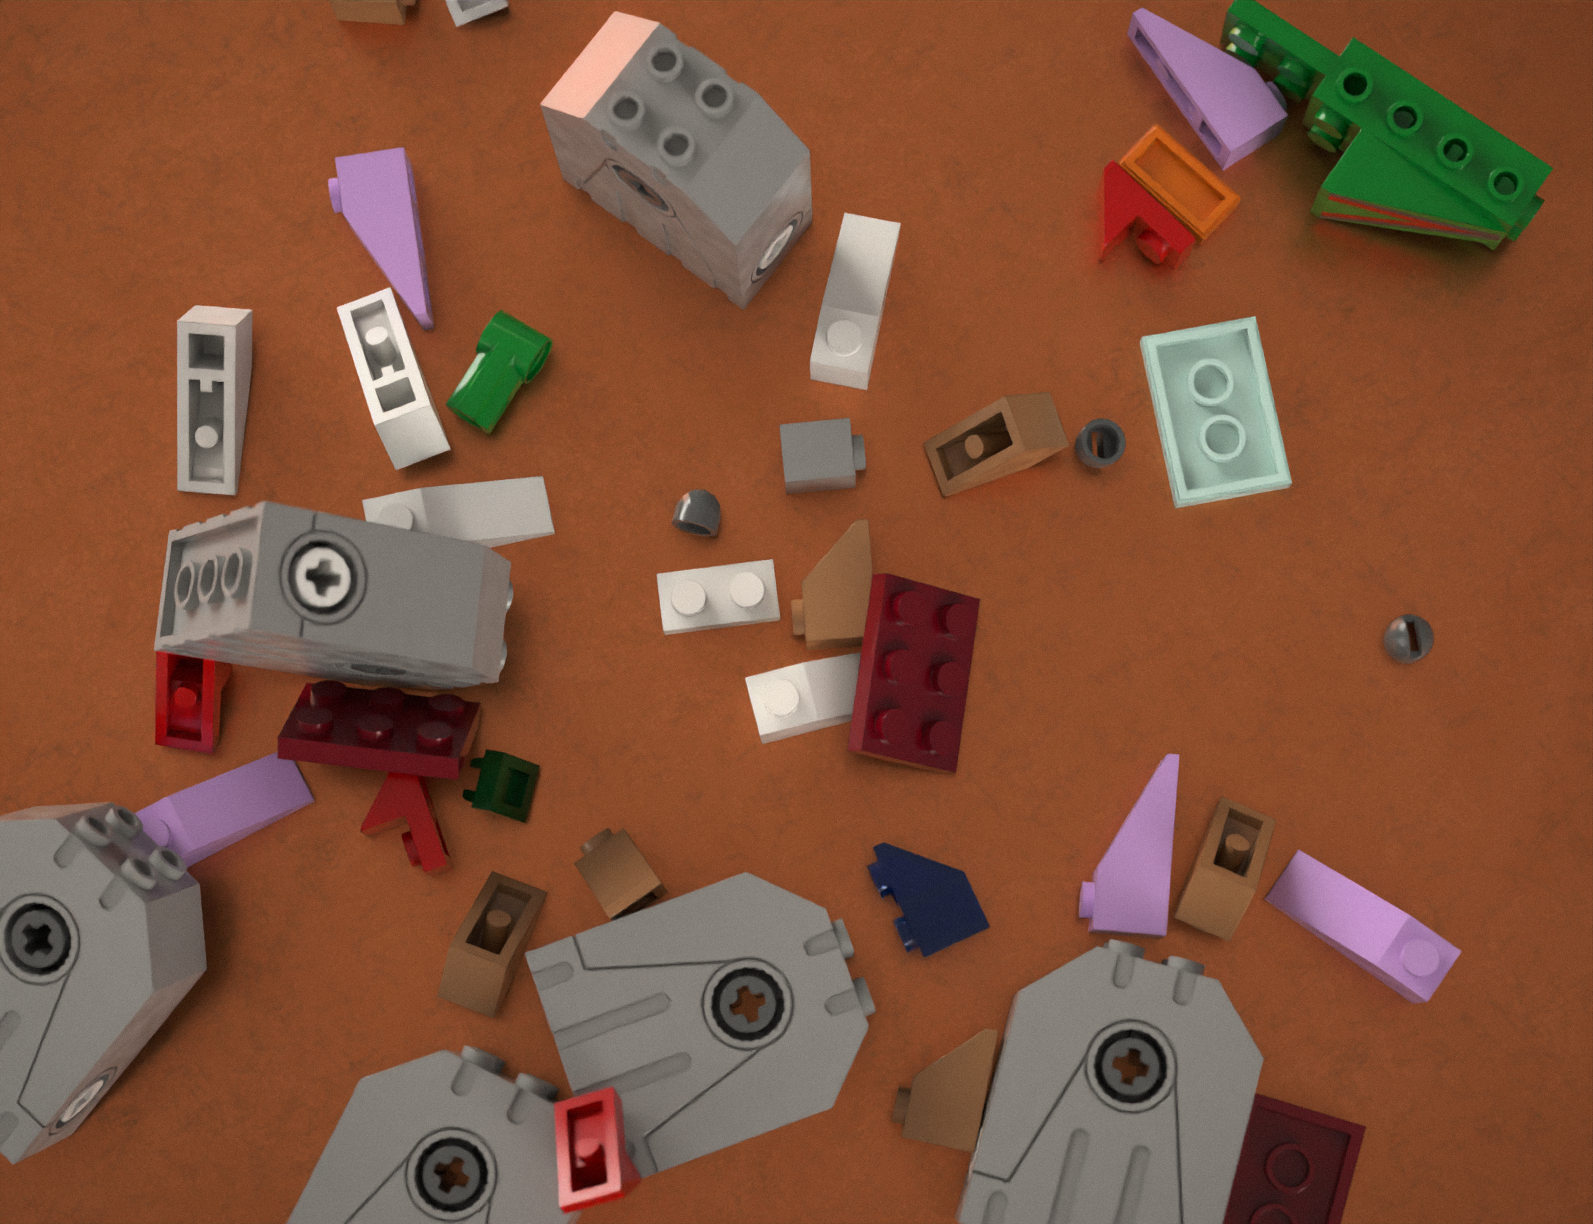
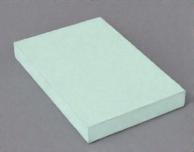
(1215, 412)

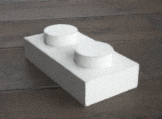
(718, 597)

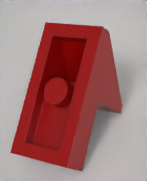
(1129, 209)
(188, 701)
(408, 801)
(592, 1151)

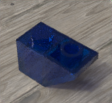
(932, 898)

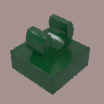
(503, 785)

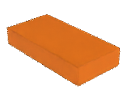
(1179, 182)

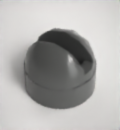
(1109, 442)
(697, 513)
(1397, 639)

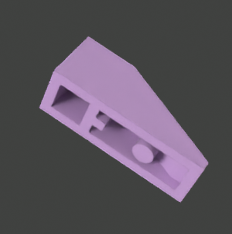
(1214, 91)
(382, 209)
(226, 808)
(1134, 874)
(1363, 927)

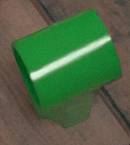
(505, 358)

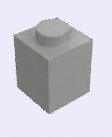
(821, 455)

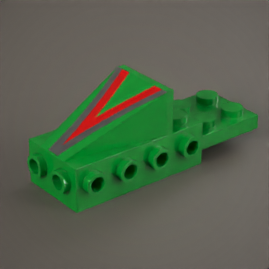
(1408, 150)

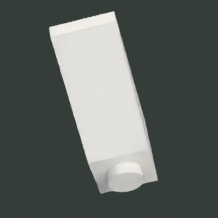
(854, 301)
(392, 379)
(212, 397)
(471, 512)
(804, 696)

